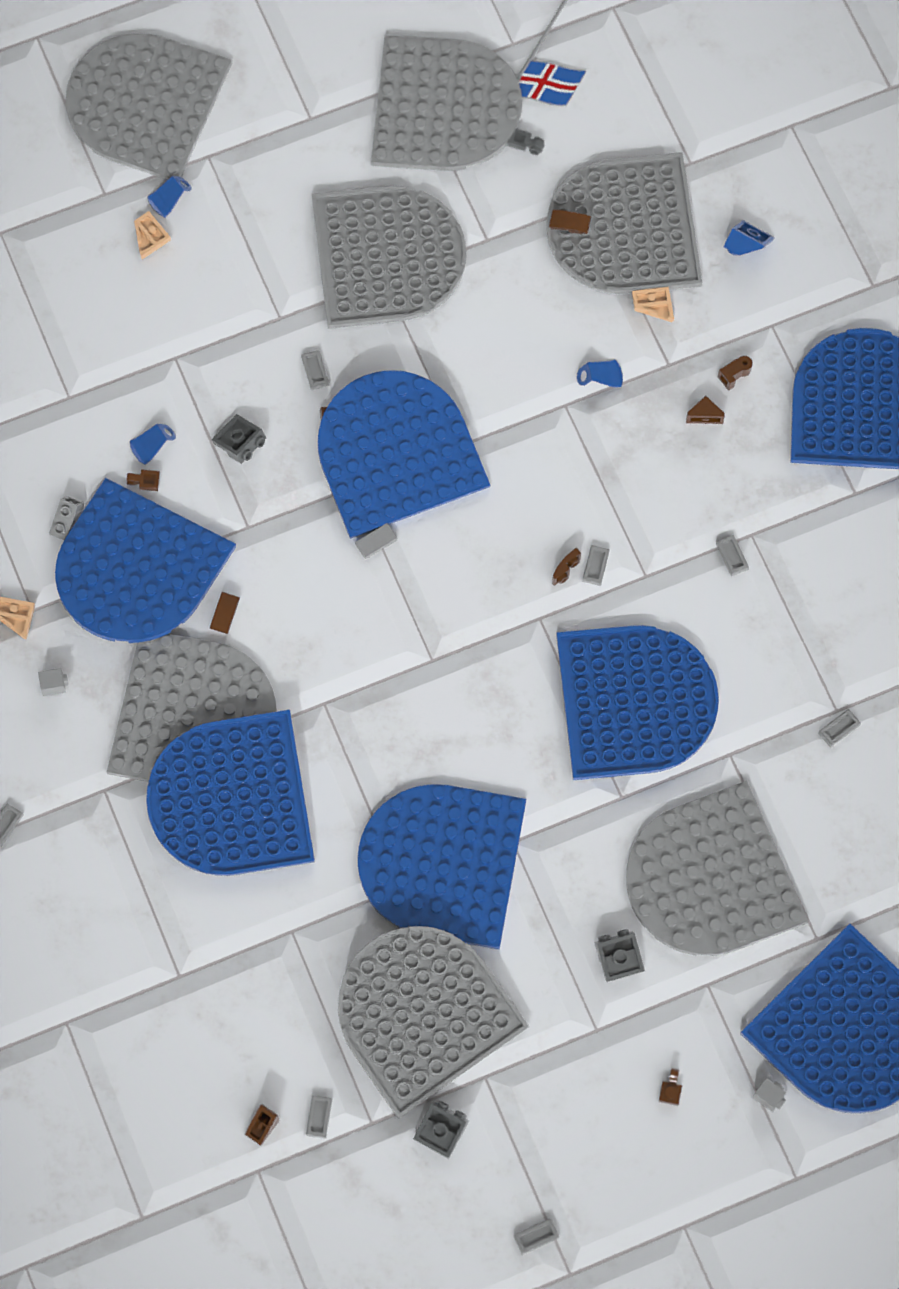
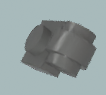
(522, 139)

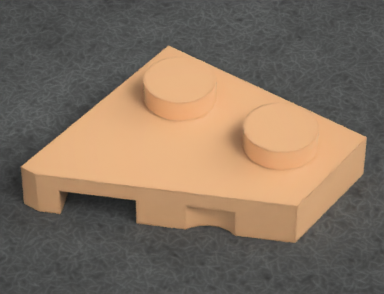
(150, 234)
(654, 302)
(16, 615)

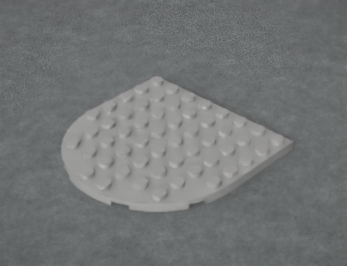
(144, 101)
(443, 104)
(637, 228)
(385, 254)
(179, 686)
(711, 876)
(422, 1013)

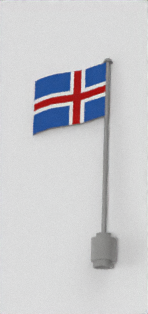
(548, 81)

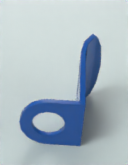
(167, 195)
(605, 372)
(150, 442)

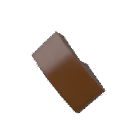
(570, 221)
(563, 571)
(224, 612)

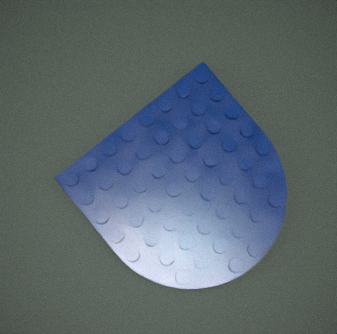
(848, 402)
(395, 450)
(135, 566)
(634, 700)
(232, 797)
(443, 860)
(837, 1027)

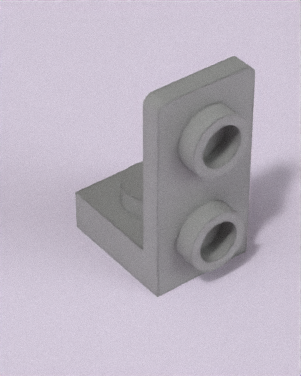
(65, 517)

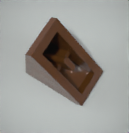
(705, 413)
(262, 1125)

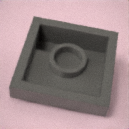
(239, 438)
(619, 955)
(441, 1128)

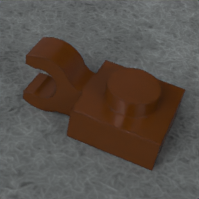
(147, 480)
(670, 1090)

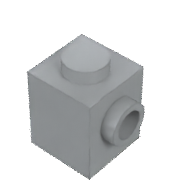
(52, 681)
(770, 1095)

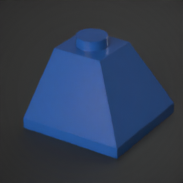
(746, 239)

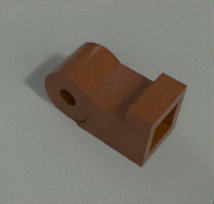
(731, 372)

